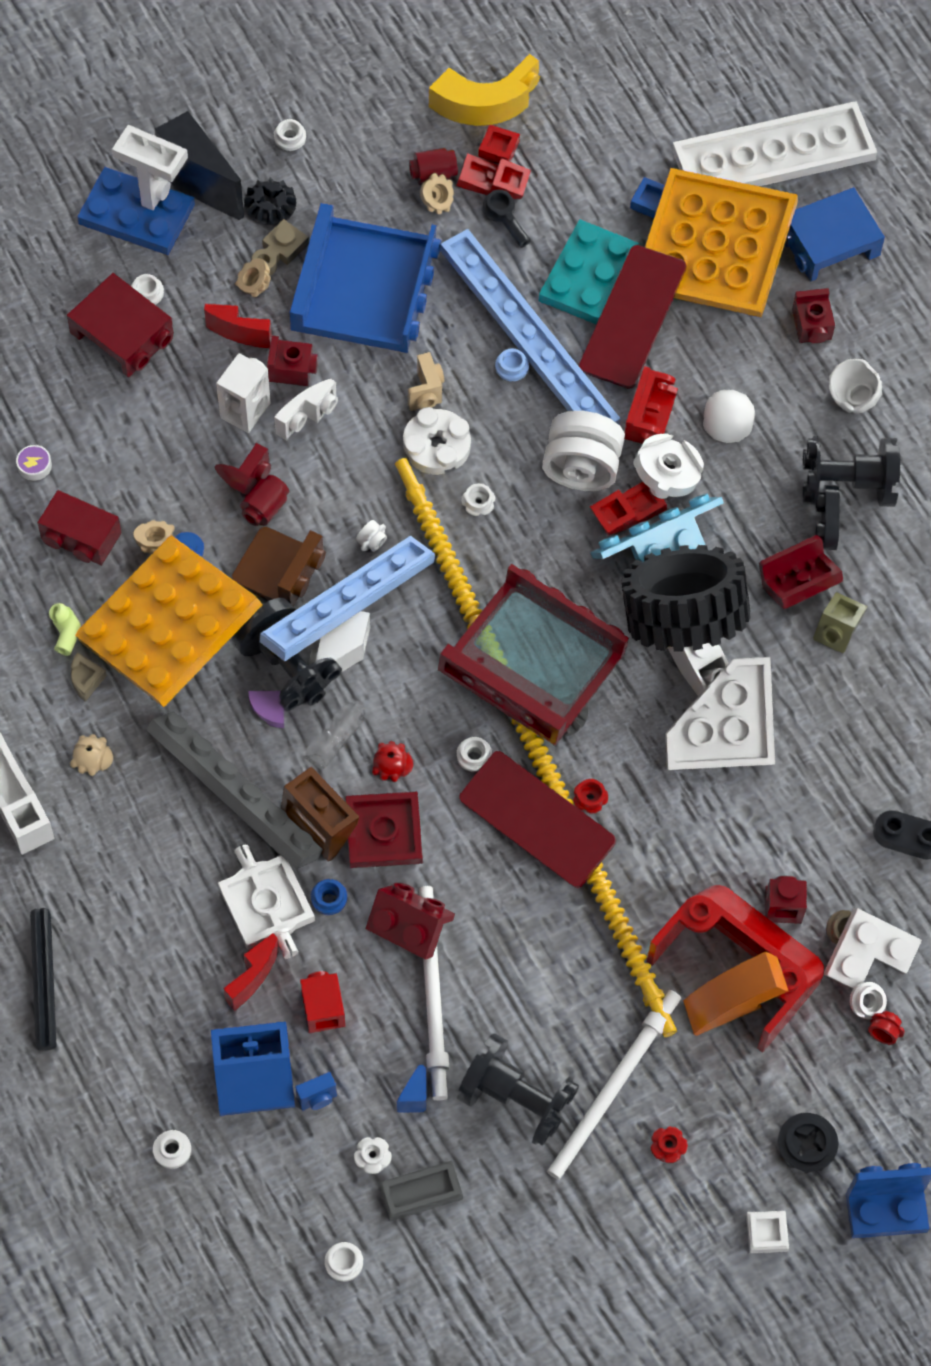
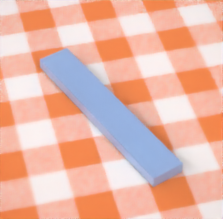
(346, 598)

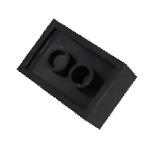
(206, 171)

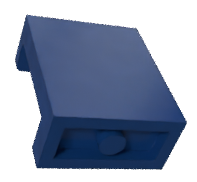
(833, 232)

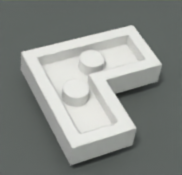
(865, 940)

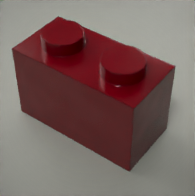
(79, 528)

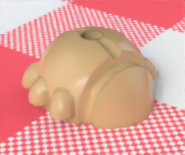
(437, 193)
(254, 277)
(152, 535)
(91, 761)

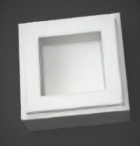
(767, 1232)

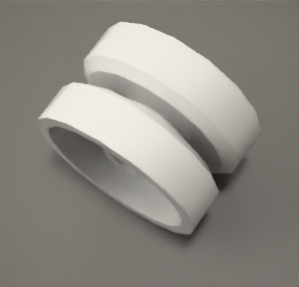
(583, 450)

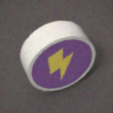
(34, 462)

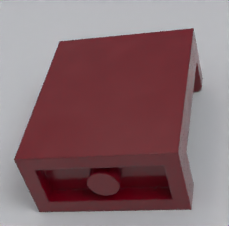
(122, 323)

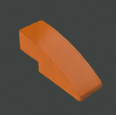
(735, 993)

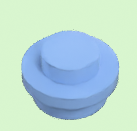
(512, 365)

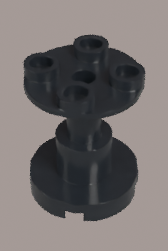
(863, 471)
(306, 680)
(504, 1083)

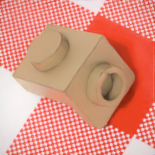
(431, 380)

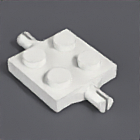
(266, 901)

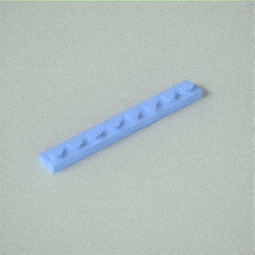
(524, 326)

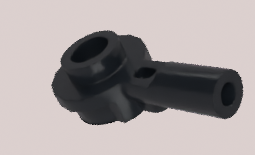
(500, 208)

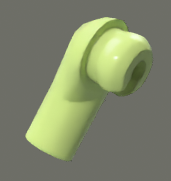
(67, 625)

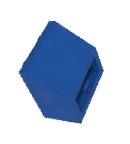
(252, 1068)

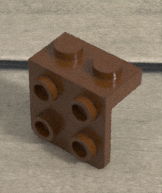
(279, 564)

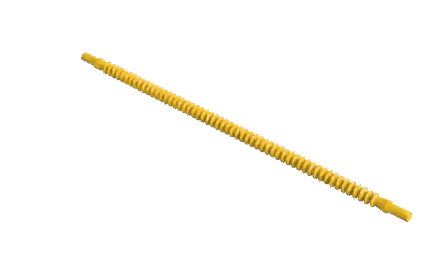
(461, 590)

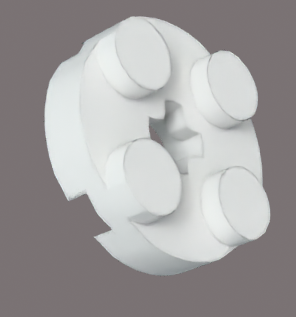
(445, 456)
(660, 478)

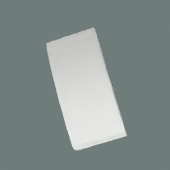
(311, 403)

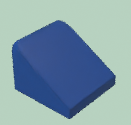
(414, 1094)

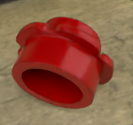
(592, 787)
(886, 1027)
(665, 1153)

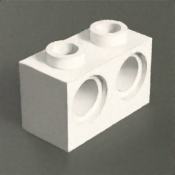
(243, 392)

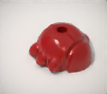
(393, 767)

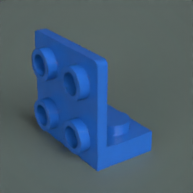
(888, 1201)

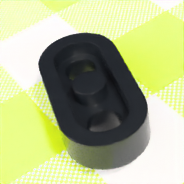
(829, 506)
(907, 838)

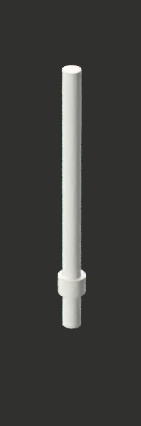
(653, 1027)
(437, 1059)

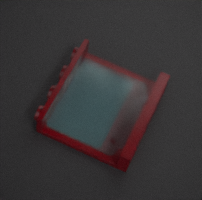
(535, 655)

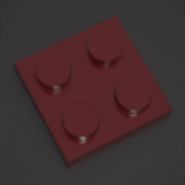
(386, 830)

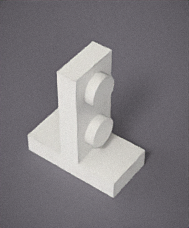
(155, 162)

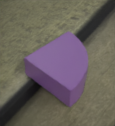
(266, 706)

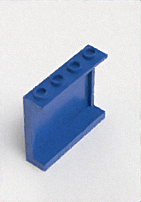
(363, 282)

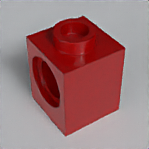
(322, 1001)

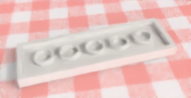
(781, 147)

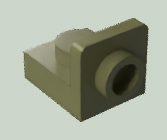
(839, 622)

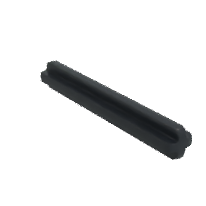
(43, 979)

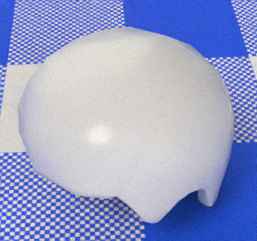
(855, 385)
(728, 416)

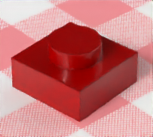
(498, 144)

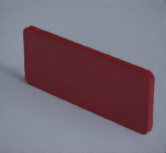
(632, 316)
(537, 819)

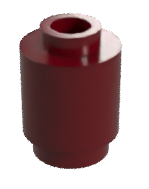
(433, 161)
(264, 500)

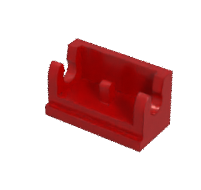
(650, 406)

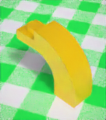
(484, 102)

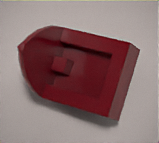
(250, 472)

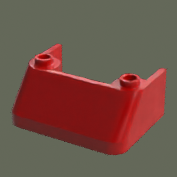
(755, 934)

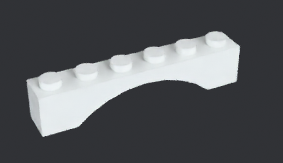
(21, 806)

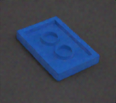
(117, 210)

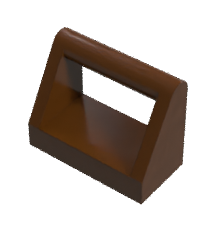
(319, 811)

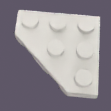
(727, 721)

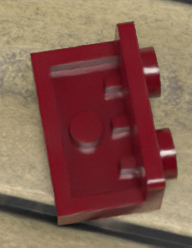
(799, 573)
(408, 919)

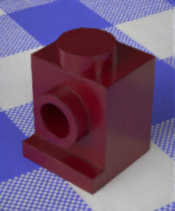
(813, 316)
(291, 362)
(786, 894)

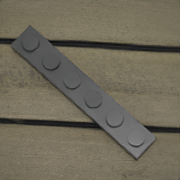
(234, 789)

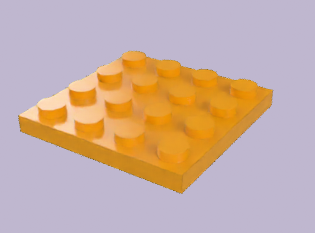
(726, 236)
(168, 620)

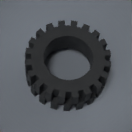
(686, 598)

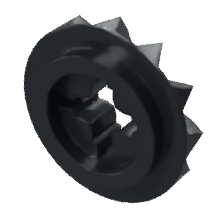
(265, 212)
(802, 1126)

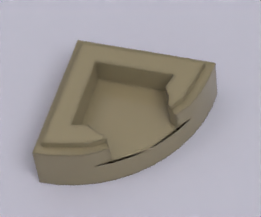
(85, 676)

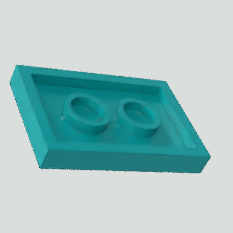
(586, 271)

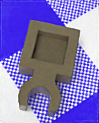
(282, 244)

